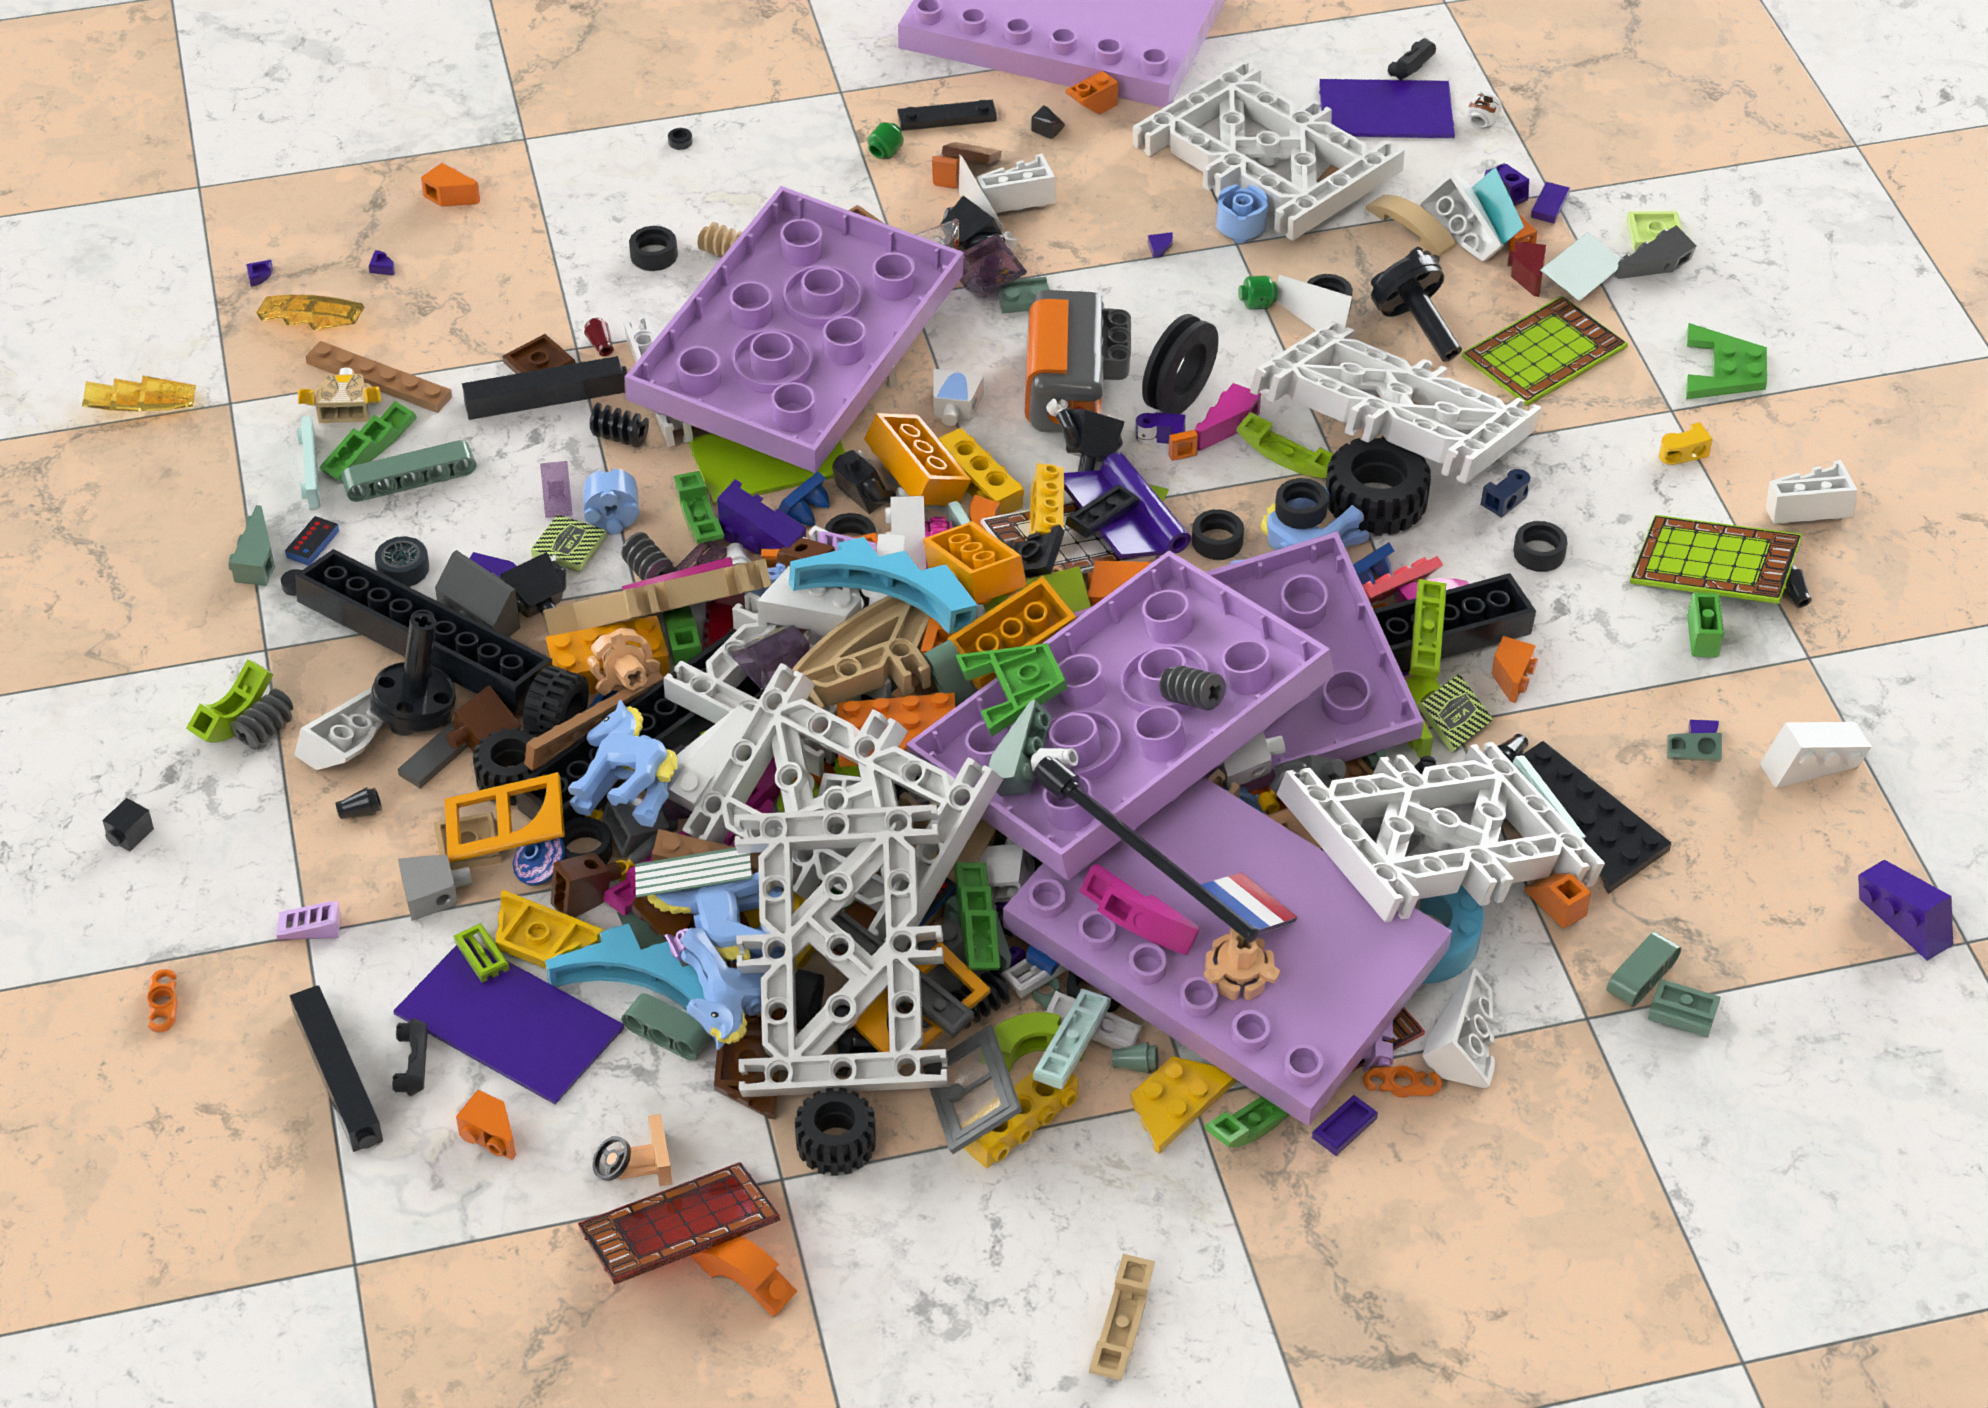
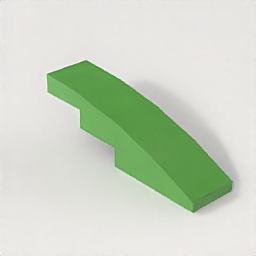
(370, 441)
(976, 916)

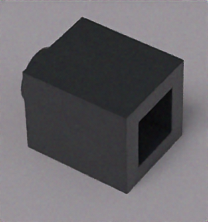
(127, 824)

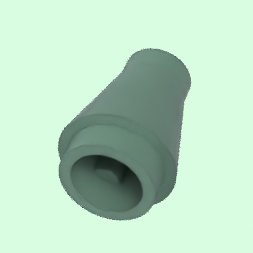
(1136, 1058)

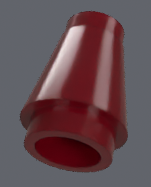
(599, 335)

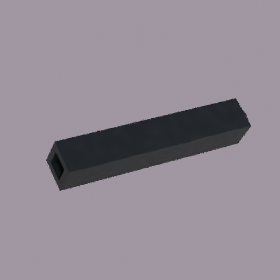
(544, 387)
(336, 1068)

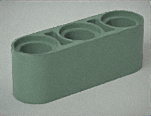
(947, 672)
(1643, 969)
(666, 1026)

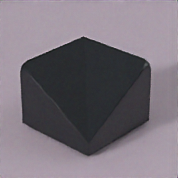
(1046, 123)

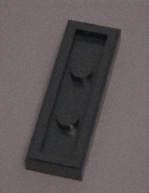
(1102, 511)

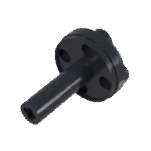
(1408, 288)
(412, 692)

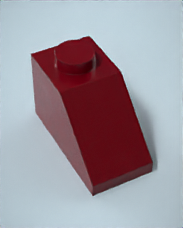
(1526, 265)

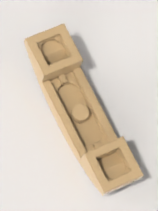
(1415, 218)
(1123, 1317)

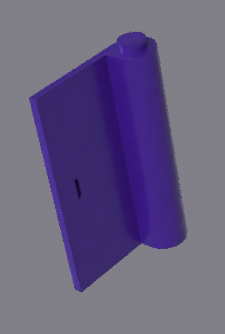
(1140, 532)

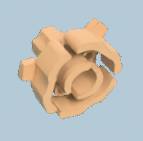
(623, 664)
(1240, 964)

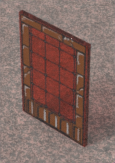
(678, 1222)

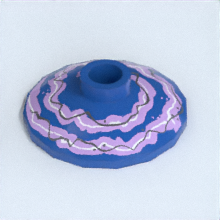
(535, 862)

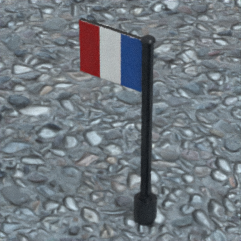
(1231, 898)

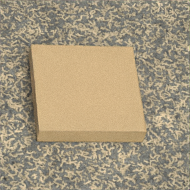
(472, 829)

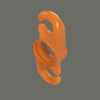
(167, 1010)
(1416, 1087)

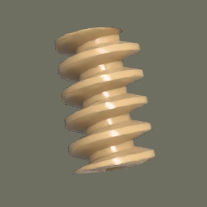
(717, 239)

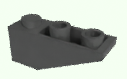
(1662, 255)

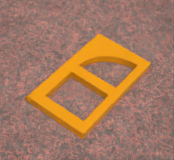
(545, 826)
(873, 1021)

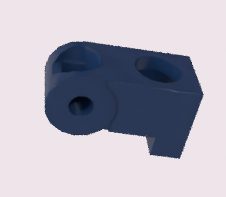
(1507, 493)

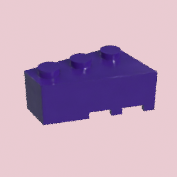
(754, 524)
(1909, 907)

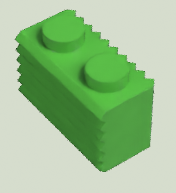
(1705, 625)

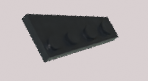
(1039, 551)

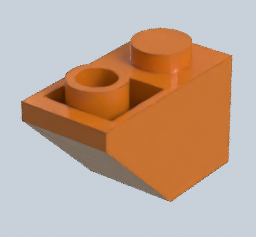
(1096, 92)
(449, 187)
(1512, 665)
(1561, 897)
(487, 1124)

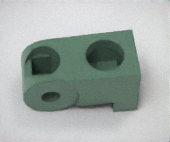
(1695, 747)

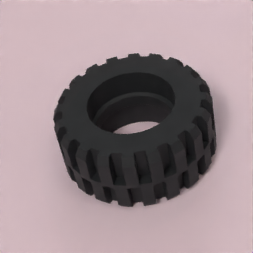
(1383, 463)

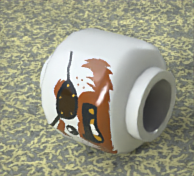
(1483, 109)

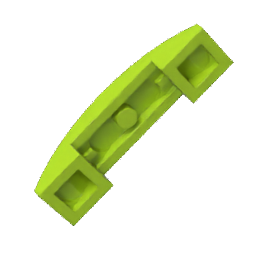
(1281, 450)

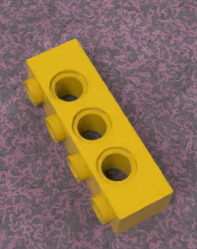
(986, 475)
(1046, 498)
(1039, 1107)

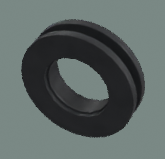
(1162, 384)

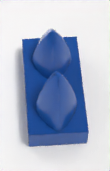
(811, 491)
(1377, 562)

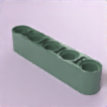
(408, 471)

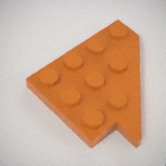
(911, 712)

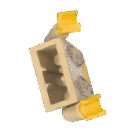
(341, 398)

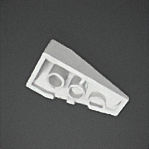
(1462, 215)
(339, 733)
(703, 757)
(1462, 1037)

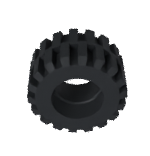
(554, 699)
(499, 752)
(841, 1151)

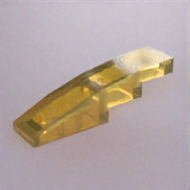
(316, 310)
(149, 395)

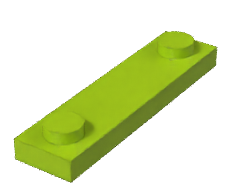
(1428, 628)

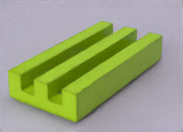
(491, 969)

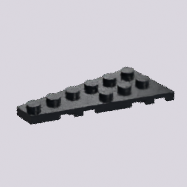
(1610, 827)

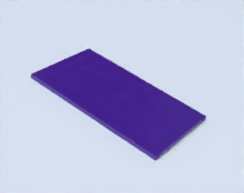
(511, 1023)

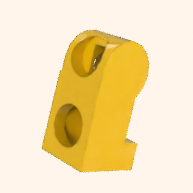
(1686, 445)

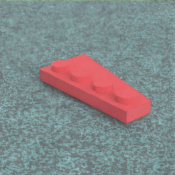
(1388, 585)

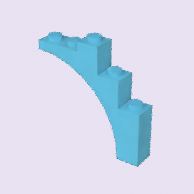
(895, 575)
(622, 960)

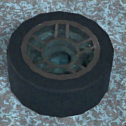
(403, 560)

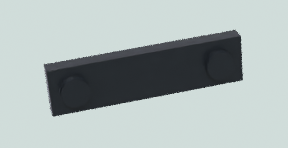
(946, 115)

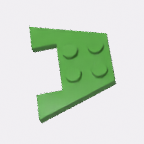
(1736, 364)
(1023, 674)

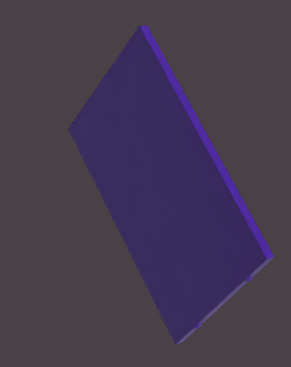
(1389, 107)

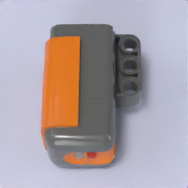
(1072, 352)

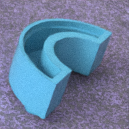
(1465, 919)

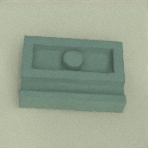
(1020, 294)
(1684, 1008)

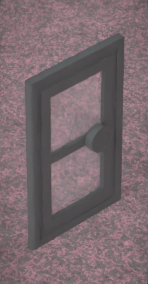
(977, 1091)

